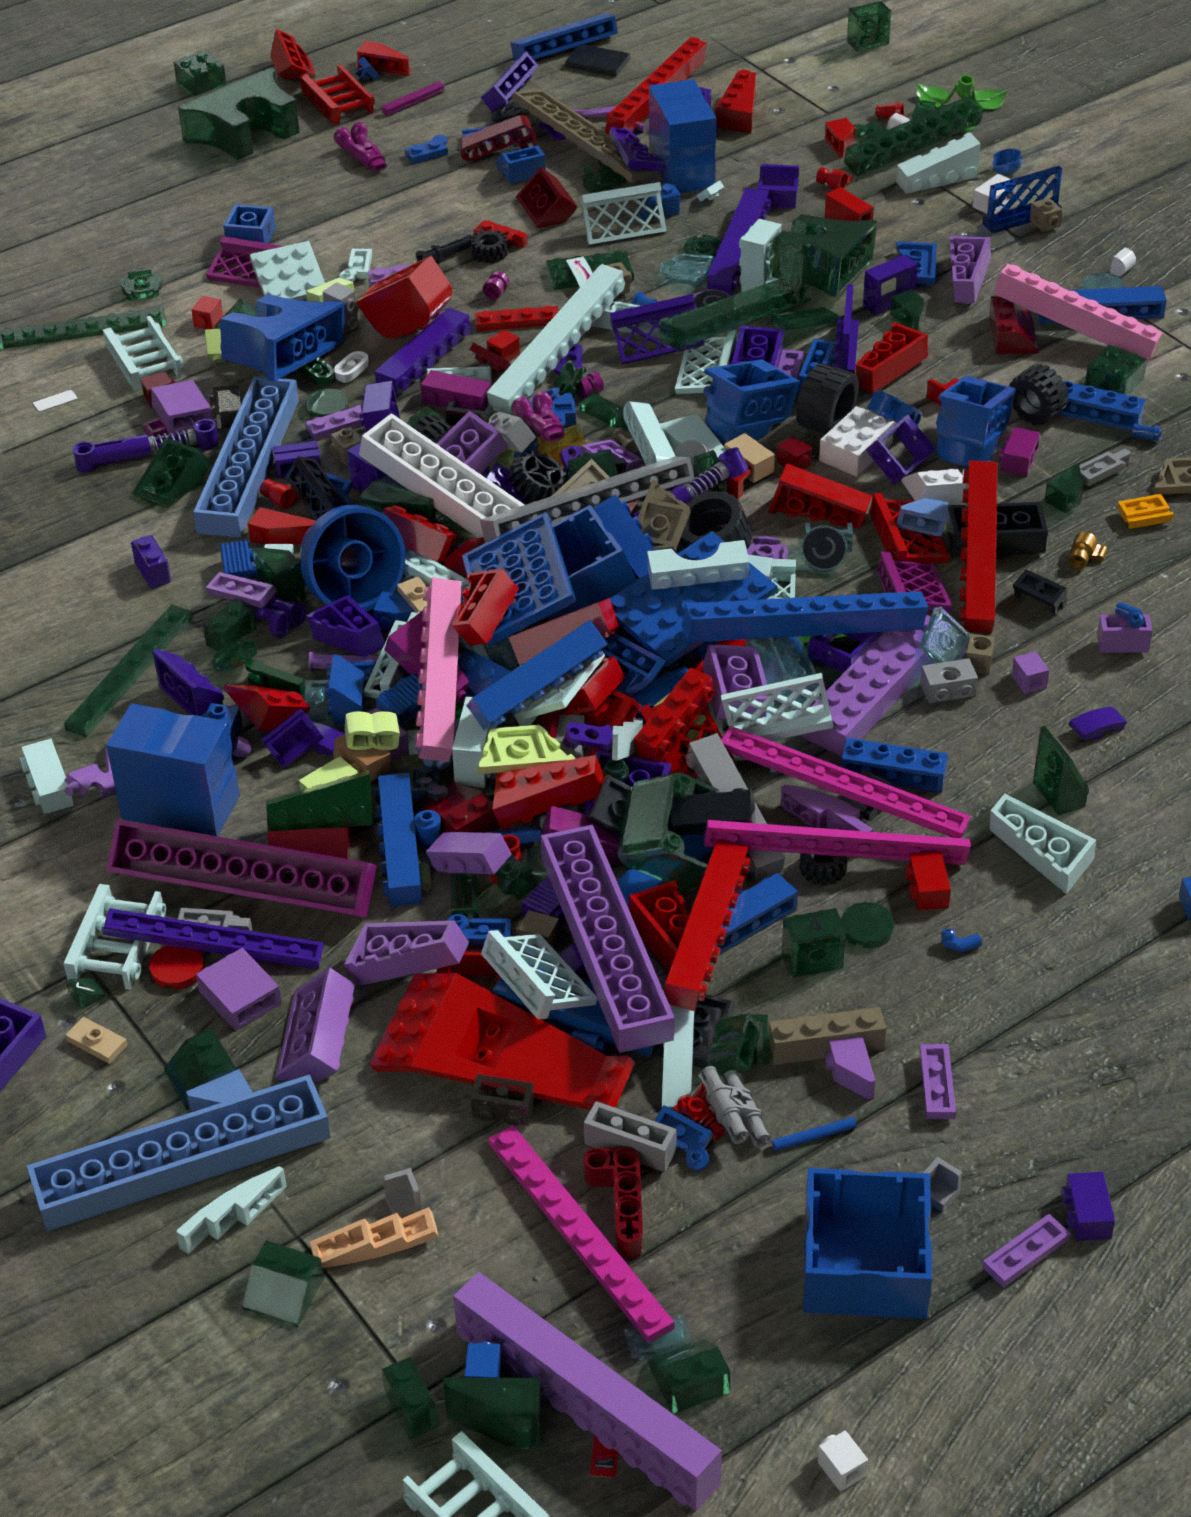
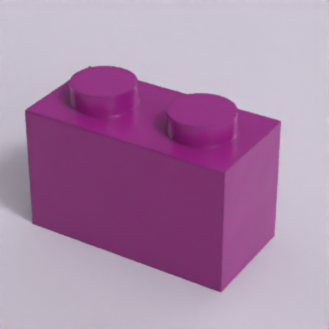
(1019, 451)

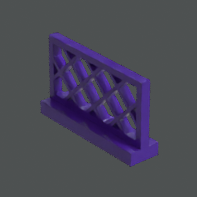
(648, 313)
(846, 337)

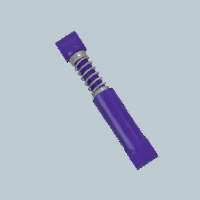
(90, 455)
(730, 465)

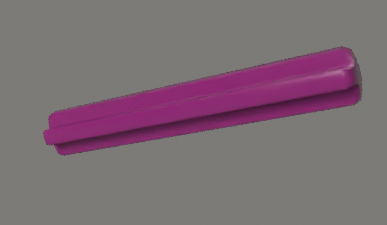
(413, 98)

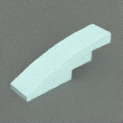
(624, 738)
(678, 1058)
(238, 1204)

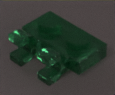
(604, 181)

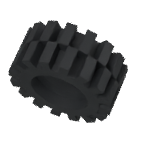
(489, 246)
(823, 871)

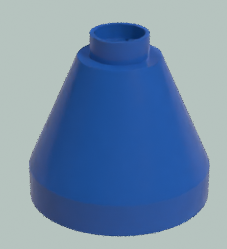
(353, 555)

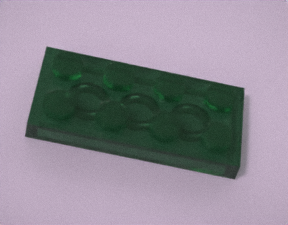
(563, 277)

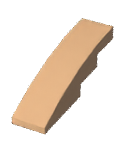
(369, 1241)

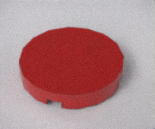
(176, 966)

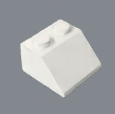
(937, 485)

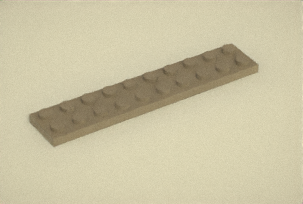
(579, 131)

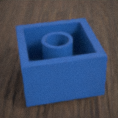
(250, 223)

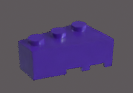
(346, 627)

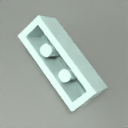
(45, 776)

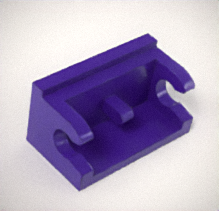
(292, 738)

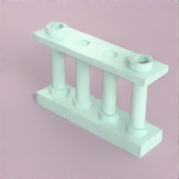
(128, 364)
(89, 931)
(486, 1477)

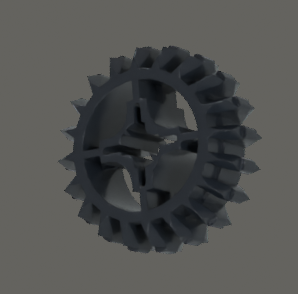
(536, 475)

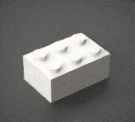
(846, 442)

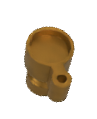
(1085, 547)

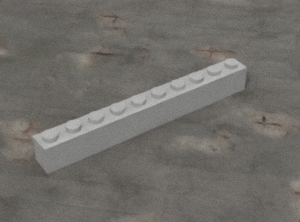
(625, 486)

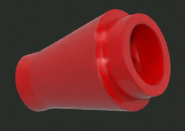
(889, 110)

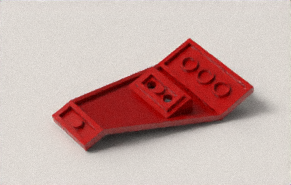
(463, 1030)

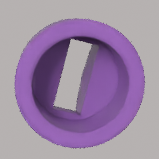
(241, 747)

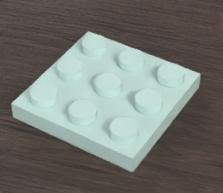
(287, 271)

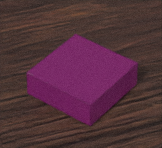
(155, 427)

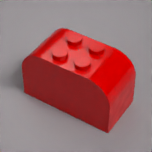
(406, 299)

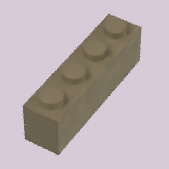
(810, 1036)

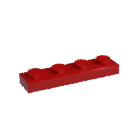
(514, 318)

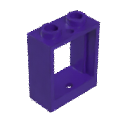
(900, 268)
(919, 448)
(835, 658)

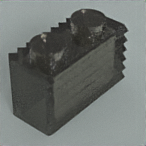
(225, 405)

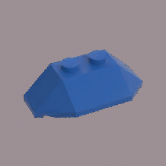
(636, 663)

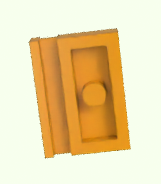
(1145, 511)

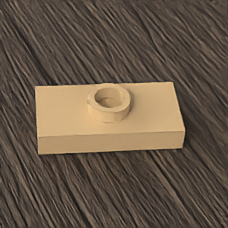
(413, 593)
(96, 1040)

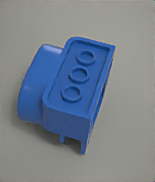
(744, 401)
(972, 420)

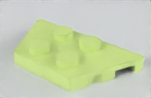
(519, 749)

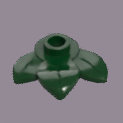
(568, 379)

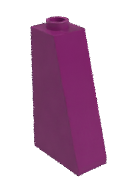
(405, 648)

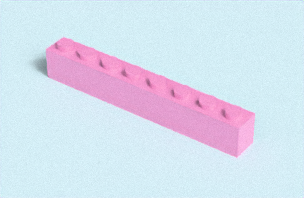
(1076, 312)
(439, 671)

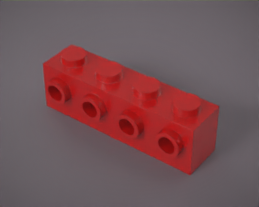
(674, 716)

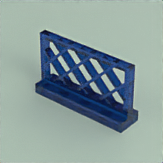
(1020, 215)

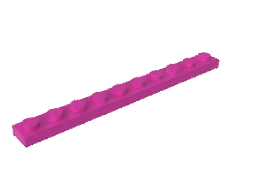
(846, 783)
(834, 841)
(582, 1235)

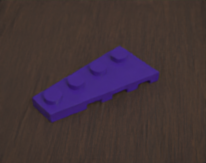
(633, 152)

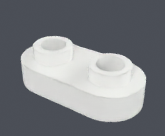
(351, 366)

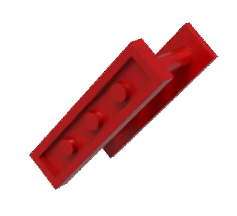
(329, 105)

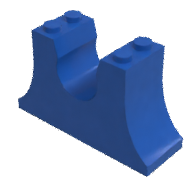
(282, 334)

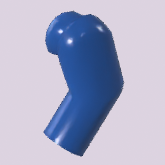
(1133, 615)
(958, 944)

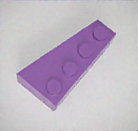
(969, 265)
(404, 949)

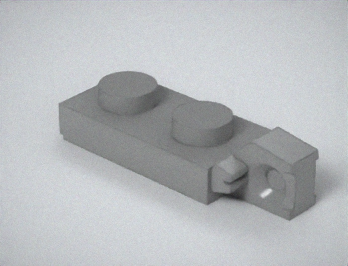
(1104, 466)
(215, 917)

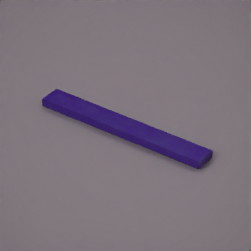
(212, 938)

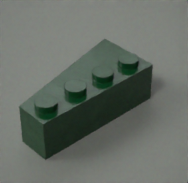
(326, 805)

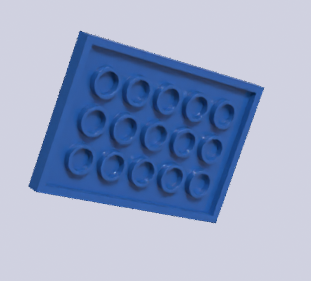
(534, 564)
(657, 614)

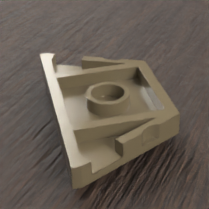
(1174, 477)
(663, 517)

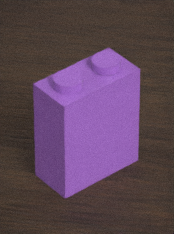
(180, 405)
(239, 989)

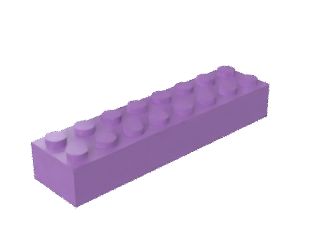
(871, 687)

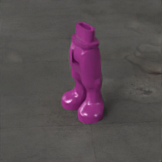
(360, 147)
(542, 420)

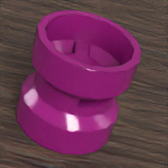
(495, 285)
(591, 384)

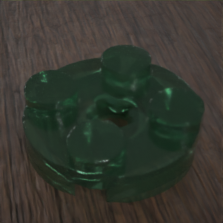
(141, 284)

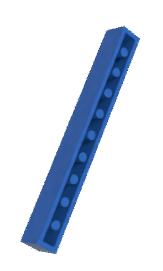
(804, 616)

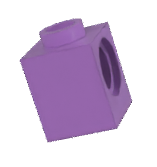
(1030, 672)

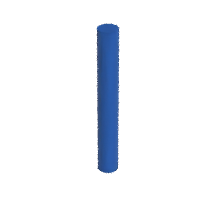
(814, 1133)

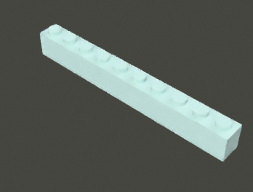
(556, 338)

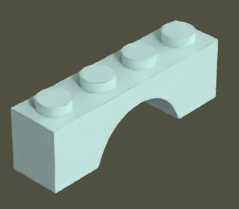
(670, 570)

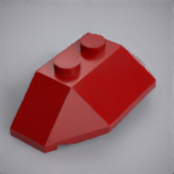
(289, 57)

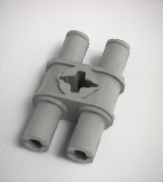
(734, 1106)

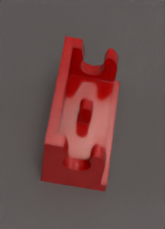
(622, 710)

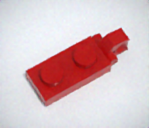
(514, 236)

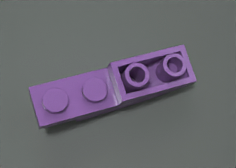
(821, 809)

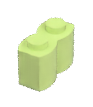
(371, 730)

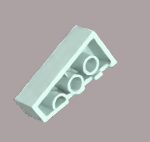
(941, 166)
(1043, 841)

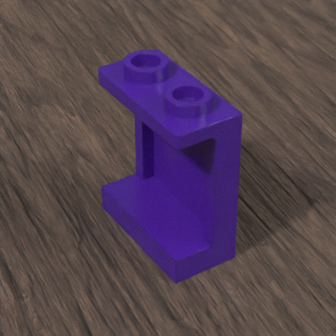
(781, 183)

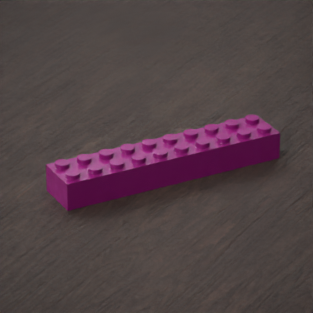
(241, 868)

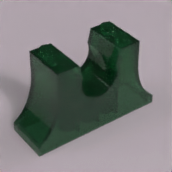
(232, 112)
(823, 252)

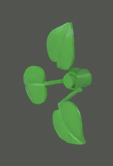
(988, 99)

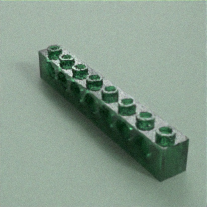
(913, 135)

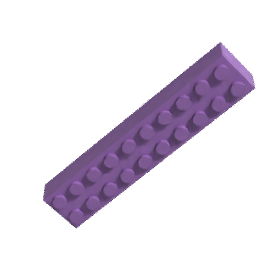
(607, 939)
(590, 1392)

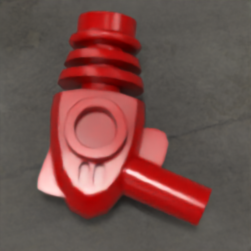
(697, 1109)

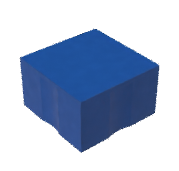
(683, 134)
(592, 560)
(173, 770)
(879, 1267)

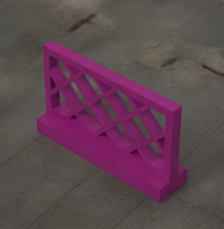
(237, 250)
(914, 576)

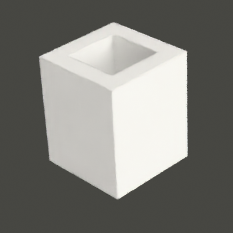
(842, 1460)

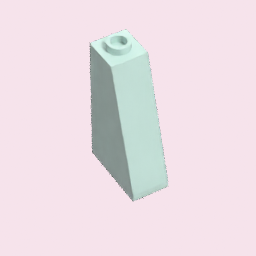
(691, 428)

